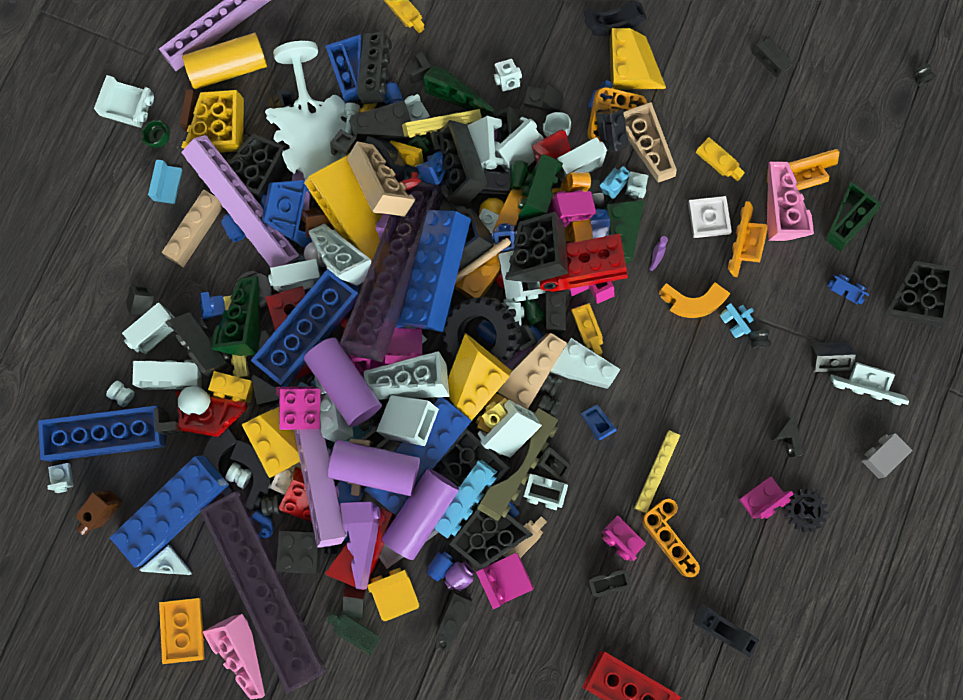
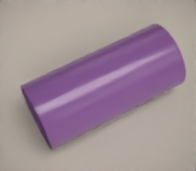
(342, 382)
(373, 467)
(420, 514)

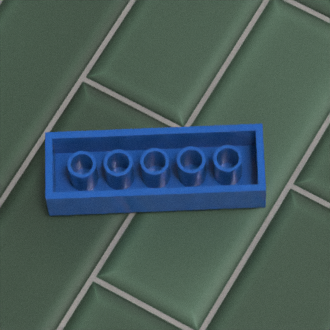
(435, 270)
(305, 328)
(444, 432)
(99, 434)
(169, 511)

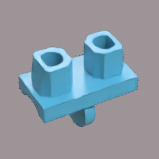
(614, 182)
(741, 328)

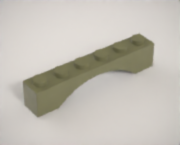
(498, 496)

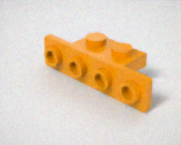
(811, 170)
(749, 240)

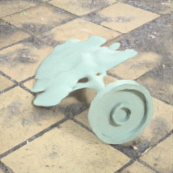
(304, 131)

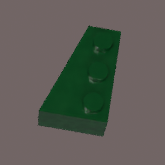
(538, 188)
(852, 216)
(626, 220)

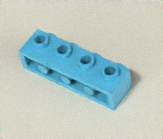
(470, 492)

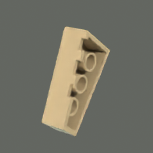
(649, 142)
(378, 181)
(532, 370)

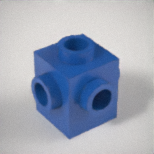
(504, 230)

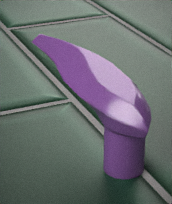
(658, 252)

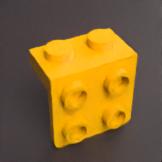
(393, 594)

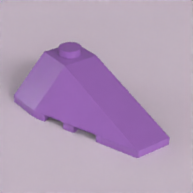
(362, 525)

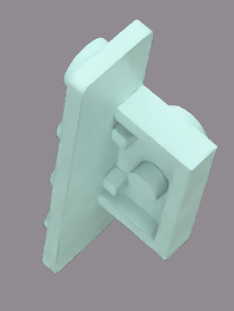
(871, 381)

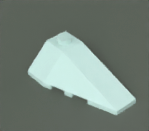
(340, 255)

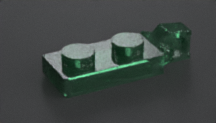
(354, 633)

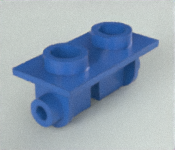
(855, 292)

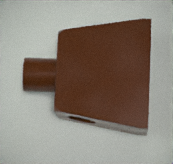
(97, 510)

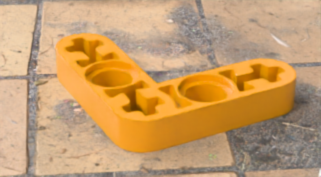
(599, 103)

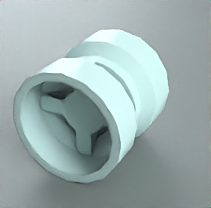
(120, 394)
(239, 475)

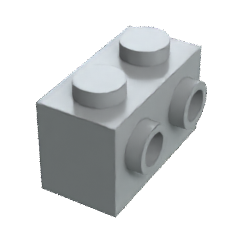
(886, 455)

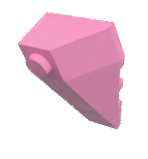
(785, 206)
(235, 643)

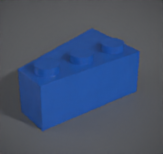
(345, 61)

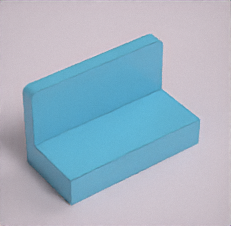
(165, 183)

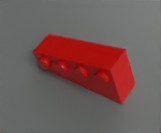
(341, 567)

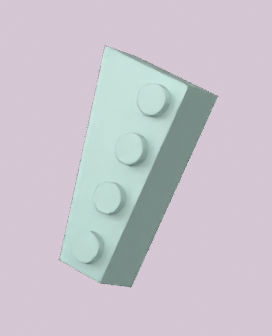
(410, 378)

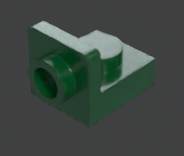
(422, 142)

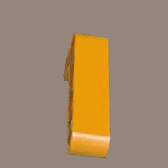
(578, 229)
(673, 540)

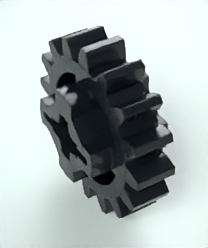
(812, 516)

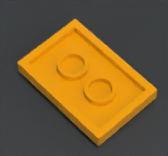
(181, 631)

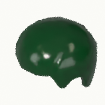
(156, 134)

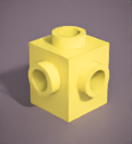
(494, 413)

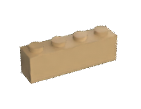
(193, 228)

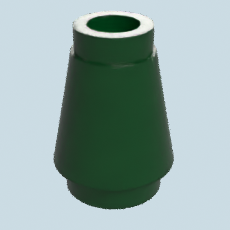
(518, 174)
(534, 314)

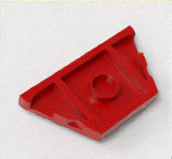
(214, 419)

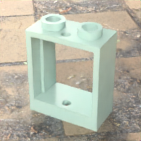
(583, 158)
(295, 275)
(514, 288)
(148, 329)

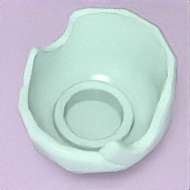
(555, 122)
(193, 400)

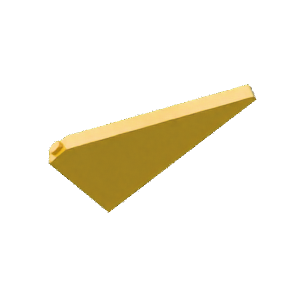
(345, 205)

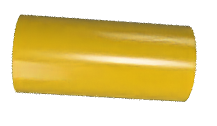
(224, 61)

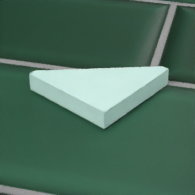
(167, 562)

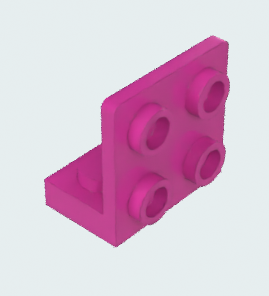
(404, 345)
(299, 407)
(765, 498)
(623, 538)
(505, 580)

